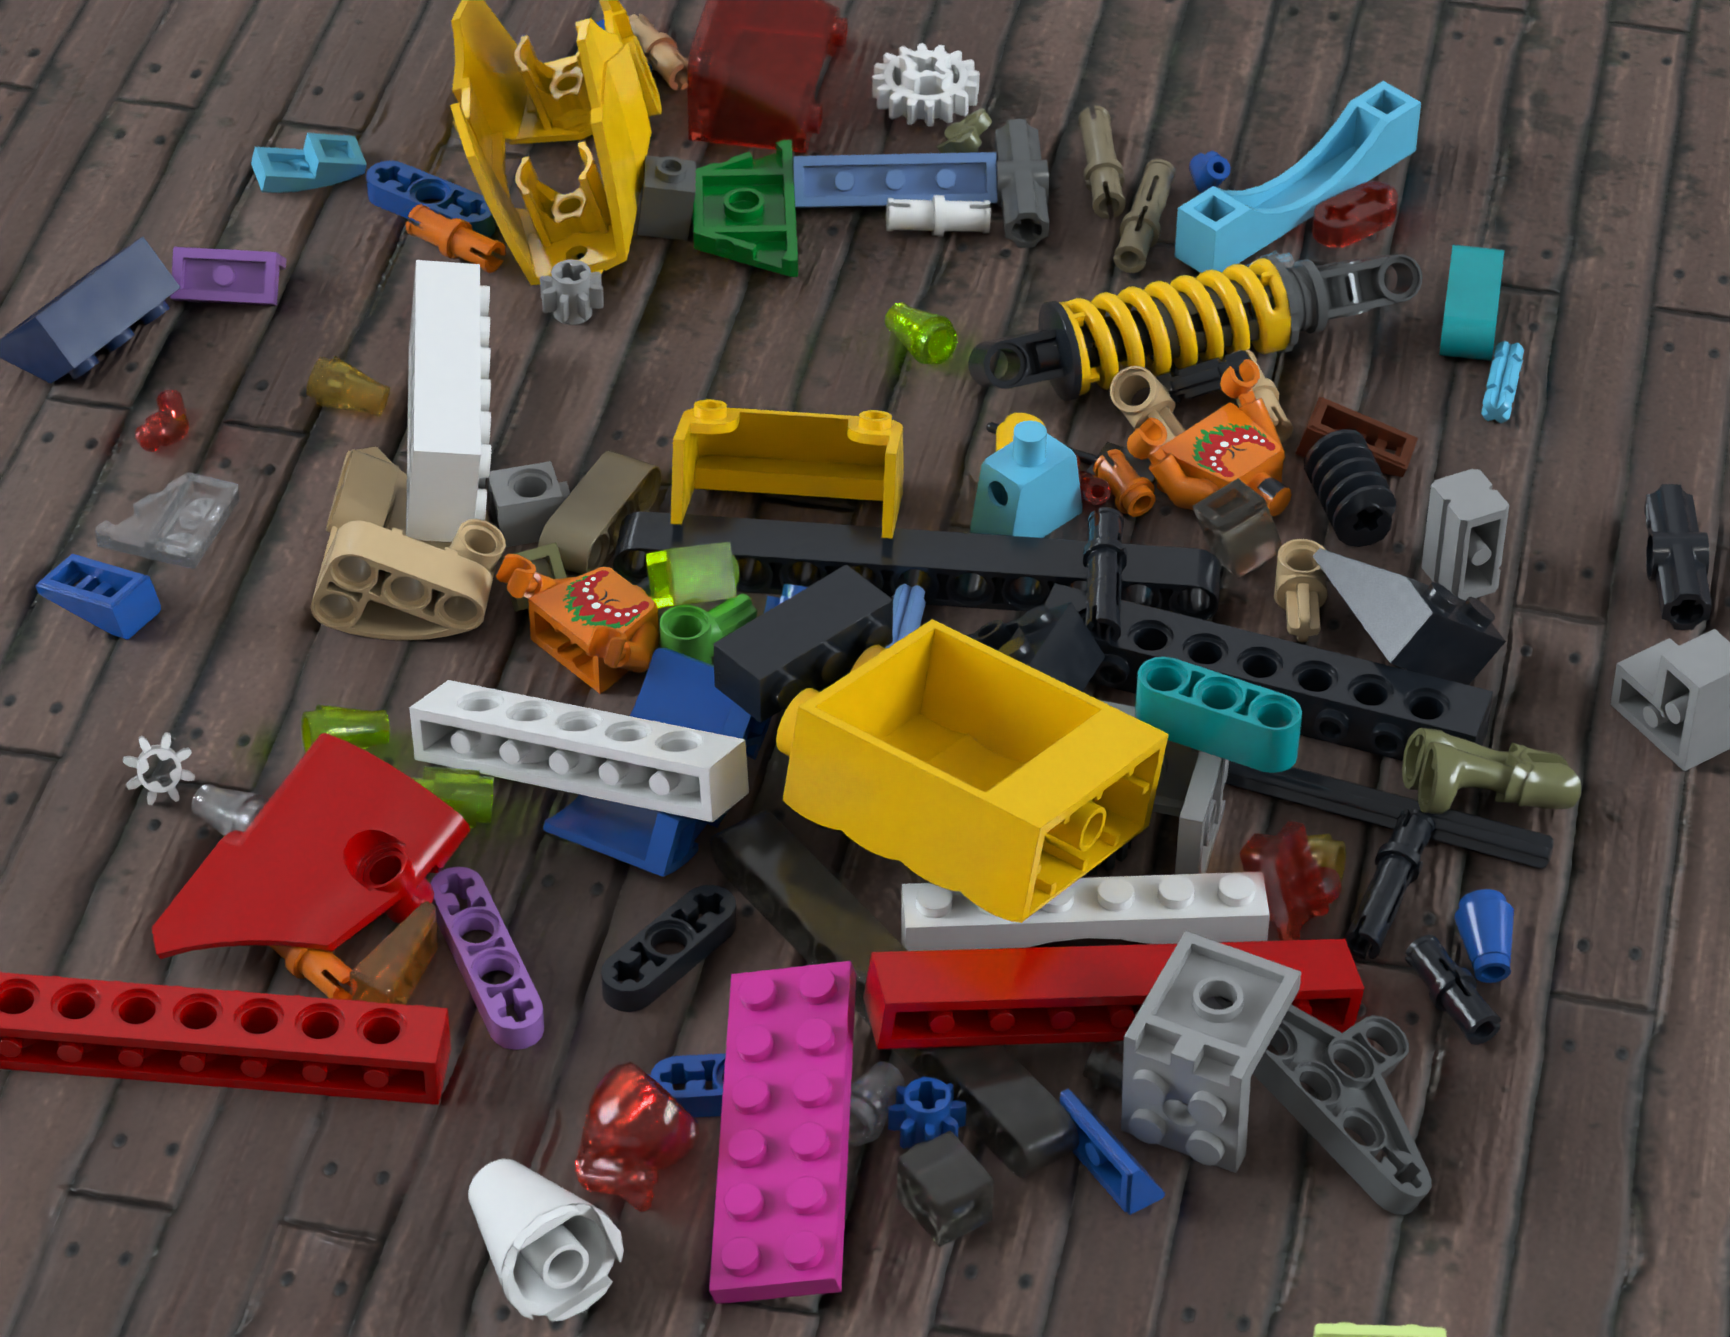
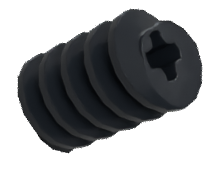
(1350, 487)

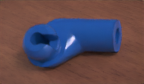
(1208, 170)

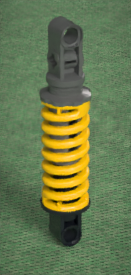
(1189, 320)

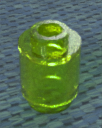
(462, 790)

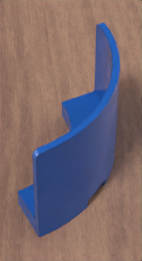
(676, 693)

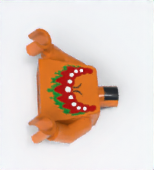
(1218, 449)
(588, 622)

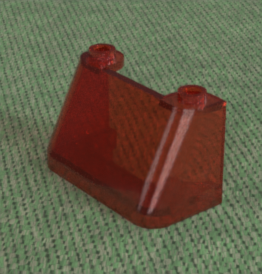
(759, 70)

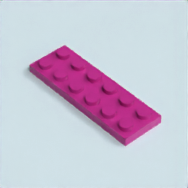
(784, 1134)

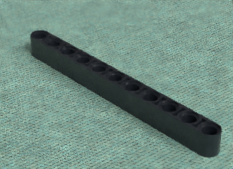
(949, 566)

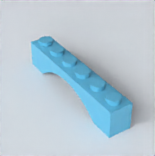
(1364, 141)

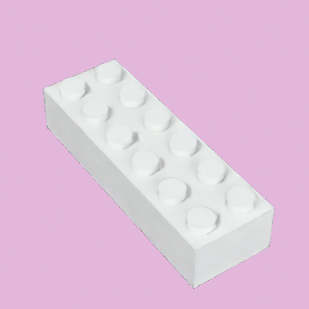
(447, 400)

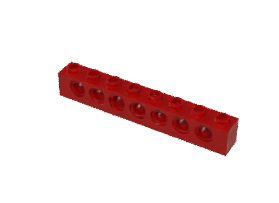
(223, 1038)

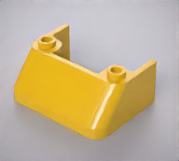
(788, 456)

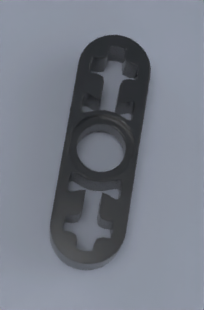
(662, 970)

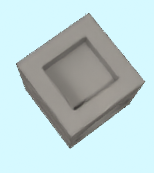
(524, 500)

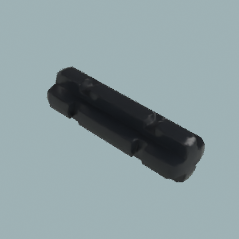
(1201, 377)

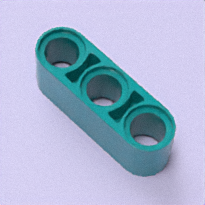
(1472, 302)
(1219, 714)

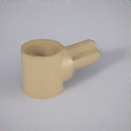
(1157, 405)
(1300, 587)

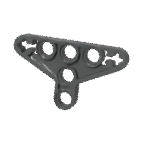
(1358, 1103)

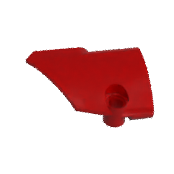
(317, 859)

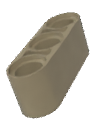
(592, 514)

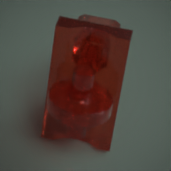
(1293, 879)

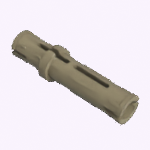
(1103, 172)
(1134, 244)

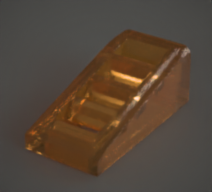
(398, 961)

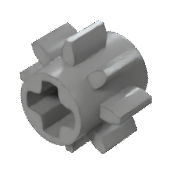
(571, 292)

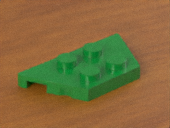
(749, 210)

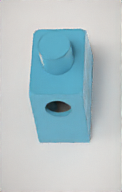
(1027, 486)

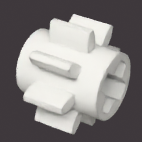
(154, 784)

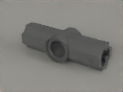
(1022, 183)

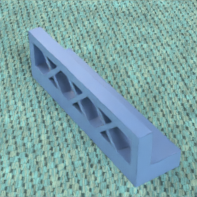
(872, 179)

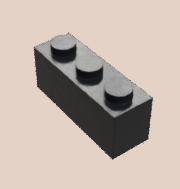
(802, 642)

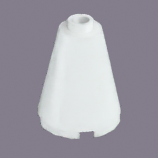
(543, 1241)

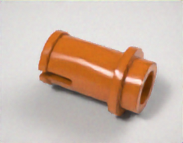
(1132, 492)

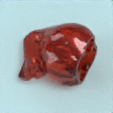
(631, 1135)

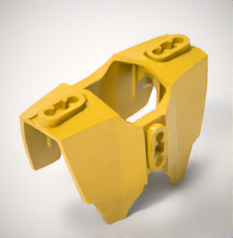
(520, 100)

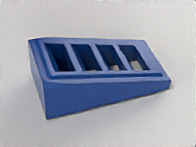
(106, 597)

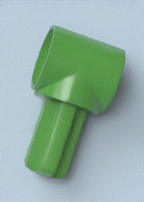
(694, 630)

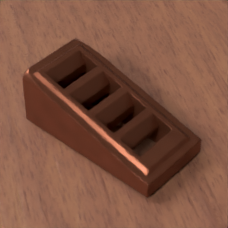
(1331, 417)

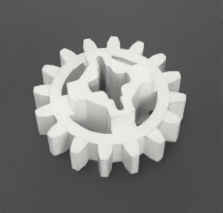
(925, 84)

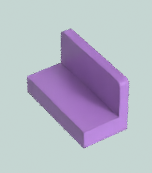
(226, 276)

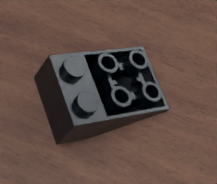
(1048, 641)

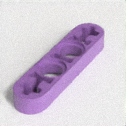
(491, 955)

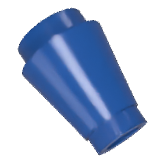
(1486, 932)

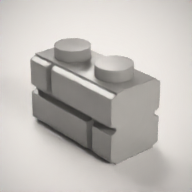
(1465, 534)

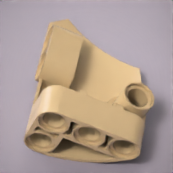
(387, 583)

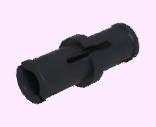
(1453, 989)

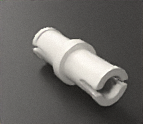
(938, 215)

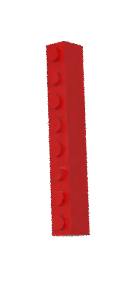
(1066, 991)

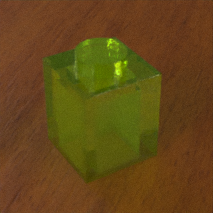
(692, 575)

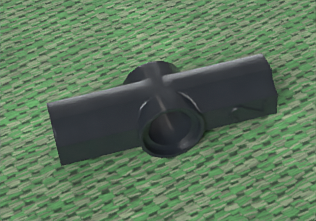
(1677, 557)

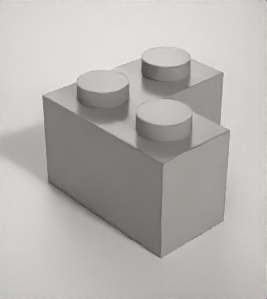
(1679, 697)

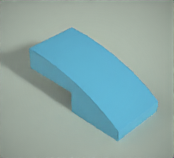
(321, 163)

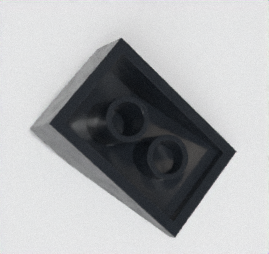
(1414, 622)

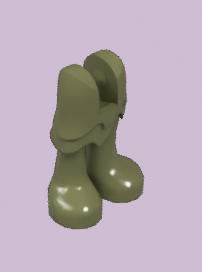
(1444, 763)

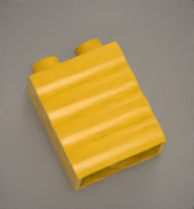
(971, 769)

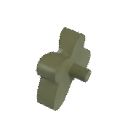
(964, 135)

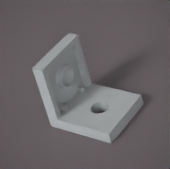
(1192, 789)
(1202, 1053)

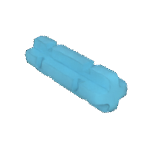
(1502, 381)

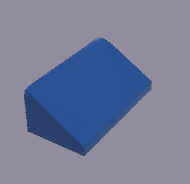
(1109, 1159)

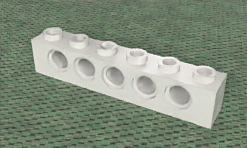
(580, 750)

